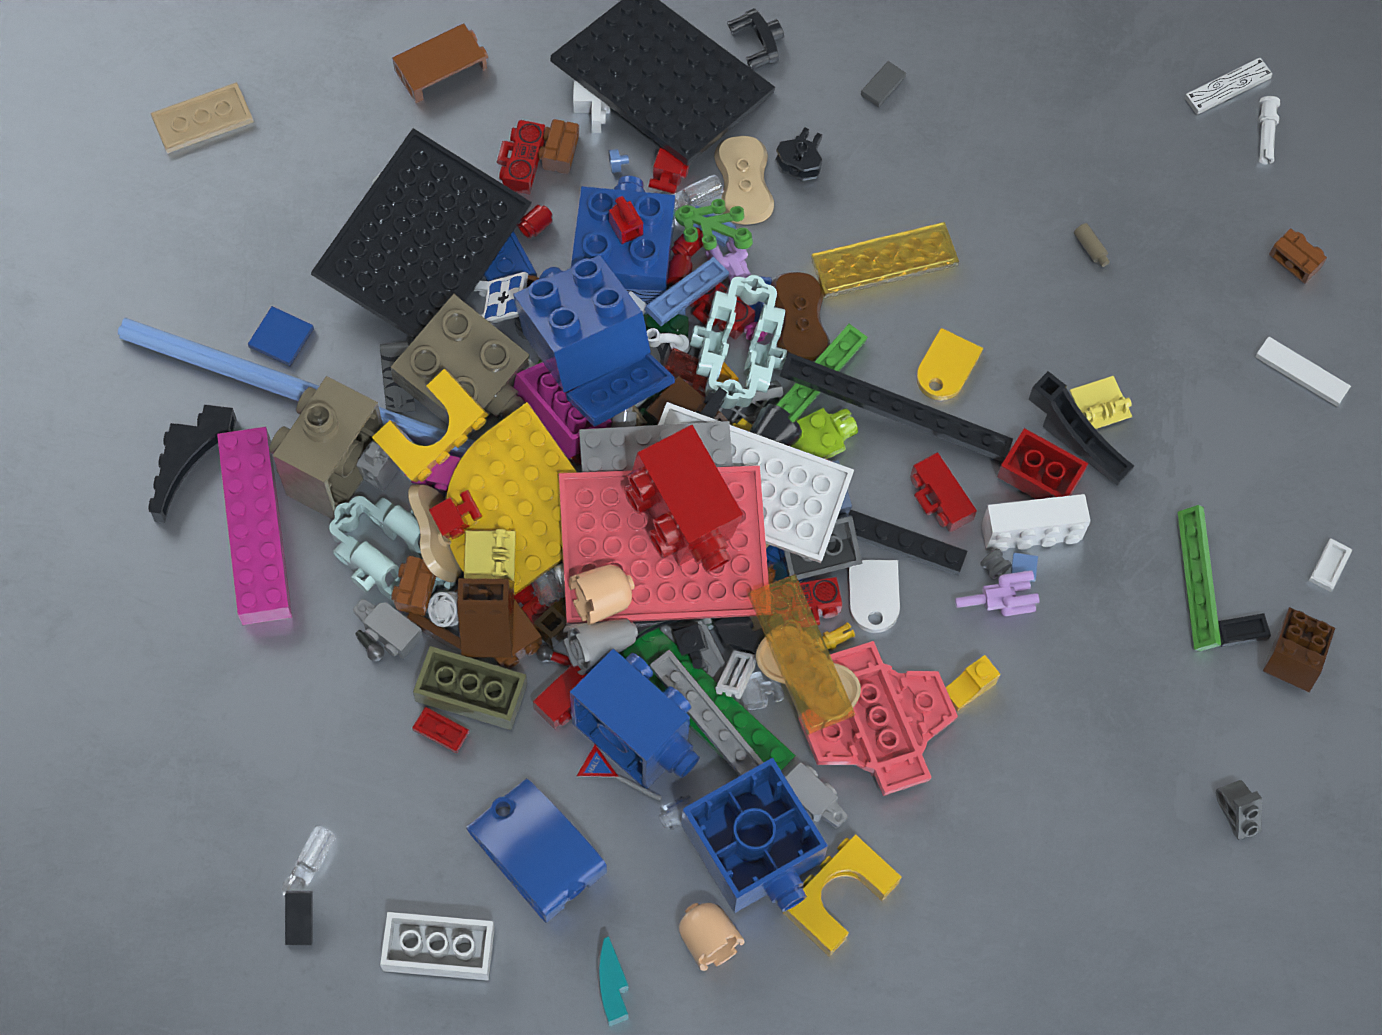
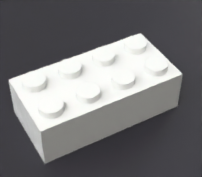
(1035, 522)
(437, 946)

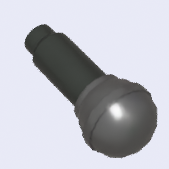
(374, 651)

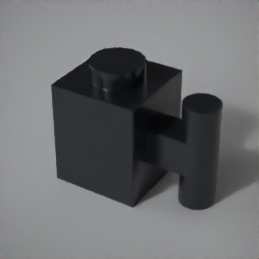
(691, 643)

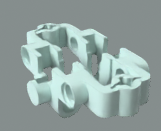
(760, 358)
(365, 558)

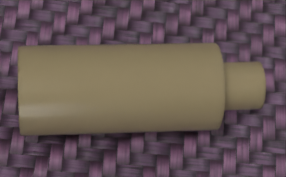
(1092, 244)

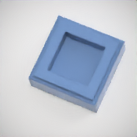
(1023, 563)

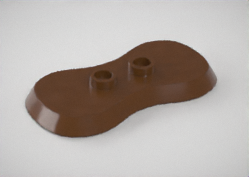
(801, 328)

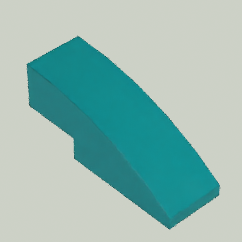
(612, 985)

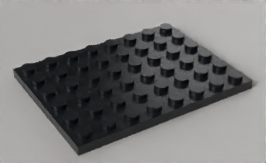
(663, 76)
(421, 235)

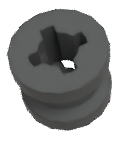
(995, 564)

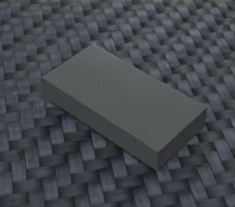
(883, 83)

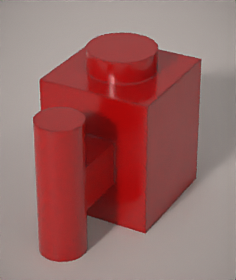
(667, 172)
(625, 220)
(451, 516)

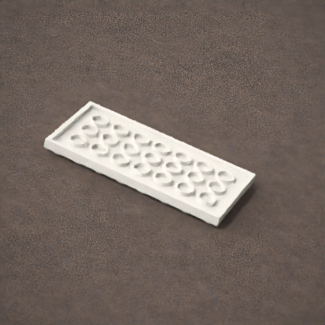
(798, 488)

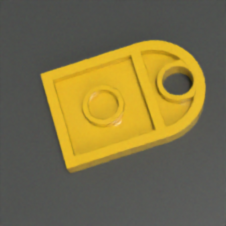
(947, 363)

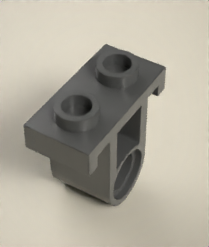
(1241, 808)

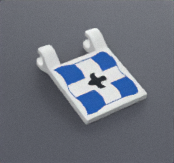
(499, 296)

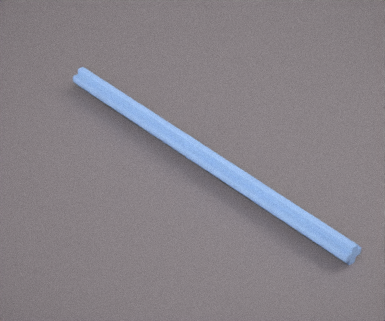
(262, 376)

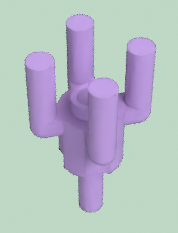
(732, 262)
(1003, 595)

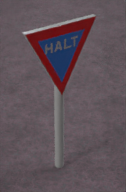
(598, 766)

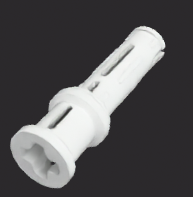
(1268, 121)

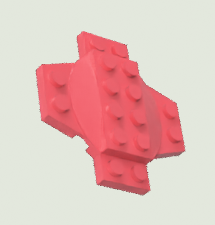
(890, 723)

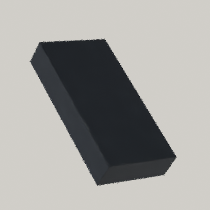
(1243, 630)
(298, 917)

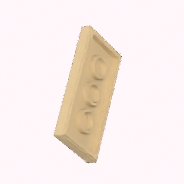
(202, 117)

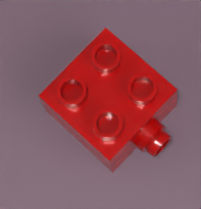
(685, 499)

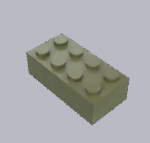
(470, 688)

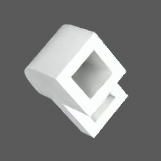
(587, 102)

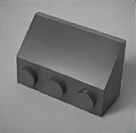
(840, 552)

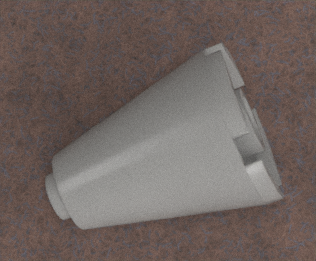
(591, 643)

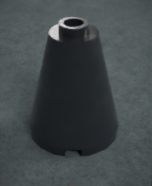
(775, 425)

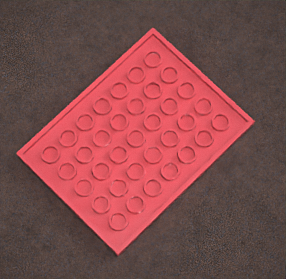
(605, 530)

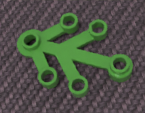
(689, 215)

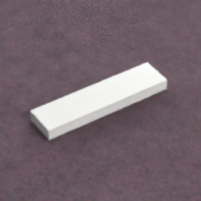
(1303, 371)

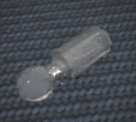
(699, 192)
(309, 860)

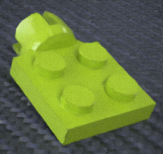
(825, 432)

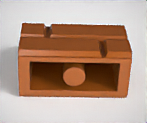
(560, 146)
(1298, 255)
(414, 587)

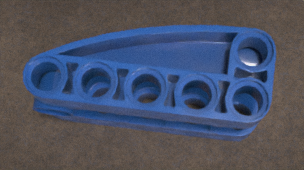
(537, 849)

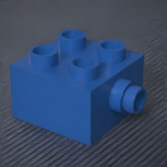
(639, 262)
(581, 322)
(638, 723)
(755, 838)

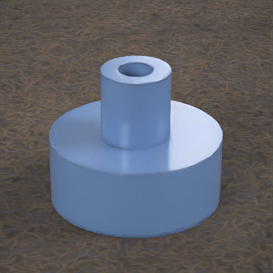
(617, 160)

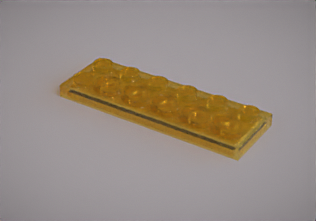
(884, 260)
(801, 654)

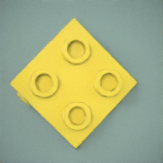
(1102, 402)
(490, 554)

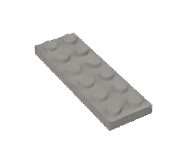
(617, 447)

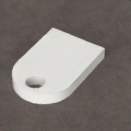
(874, 591)

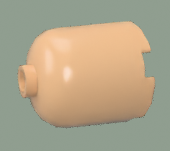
(601, 592)
(709, 934)

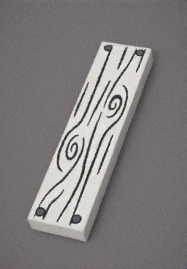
(1228, 86)

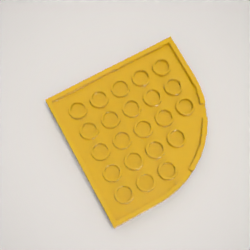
(516, 488)

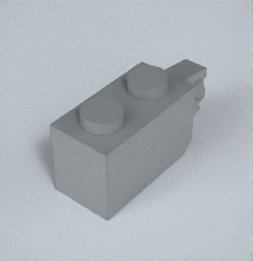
(376, 466)
(388, 627)
(815, 796)

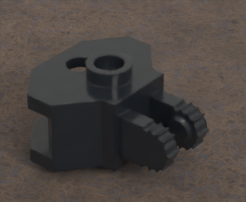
(800, 154)

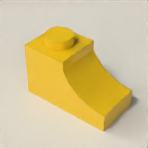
(972, 682)

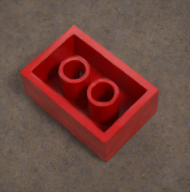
(1041, 467)

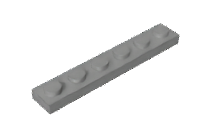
(706, 714)

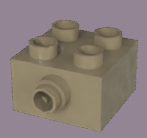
(472, 352)
(324, 445)

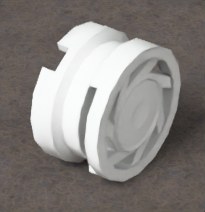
(444, 609)

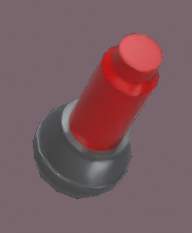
(547, 654)

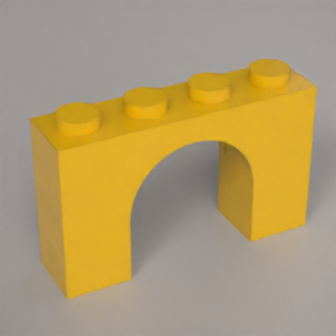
(464, 416)
(855, 861)

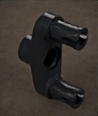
(766, 33)

